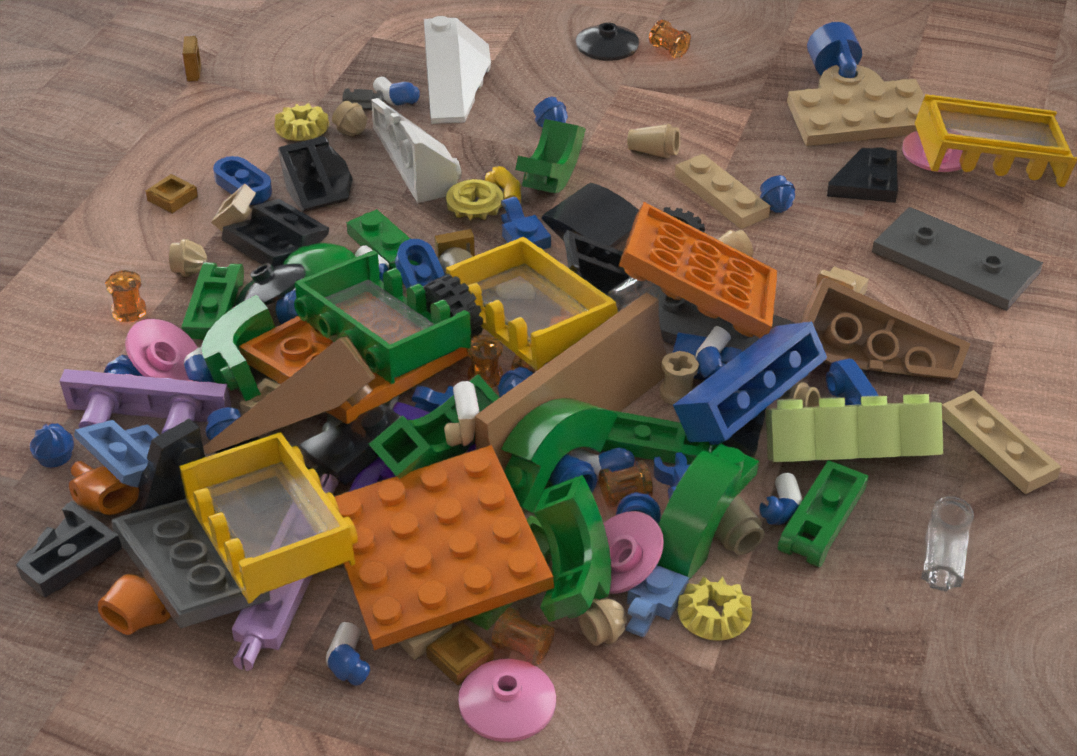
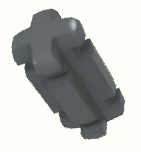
(362, 97)

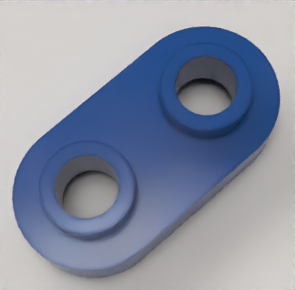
(236, 171)
(423, 253)
(848, 382)

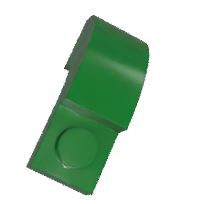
(554, 157)
(223, 340)
(546, 437)
(422, 441)
(699, 506)
(577, 549)

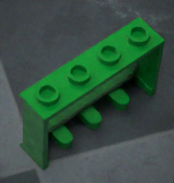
(384, 326)

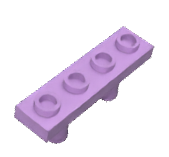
(128, 394)

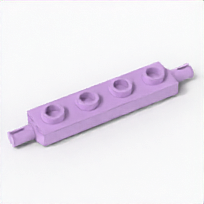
(268, 622)

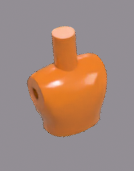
(100, 490)
(131, 605)

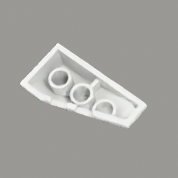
(454, 68)
(417, 155)

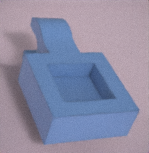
(654, 597)

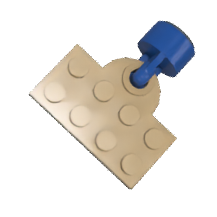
(851, 98)

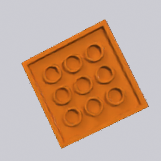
(701, 271)
(296, 343)
(440, 547)

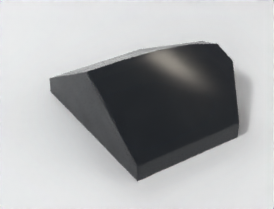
(315, 174)
(594, 262)

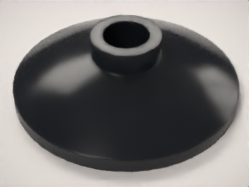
(607, 42)
(272, 282)

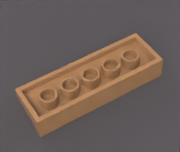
(602, 369)

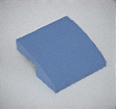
(119, 449)

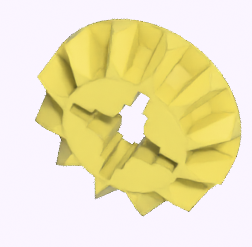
(301, 122)
(462, 194)
(704, 620)

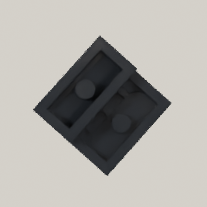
(593, 214)
(274, 232)

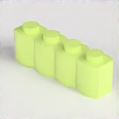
(854, 431)

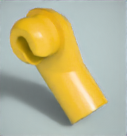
(503, 178)

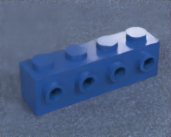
(750, 383)

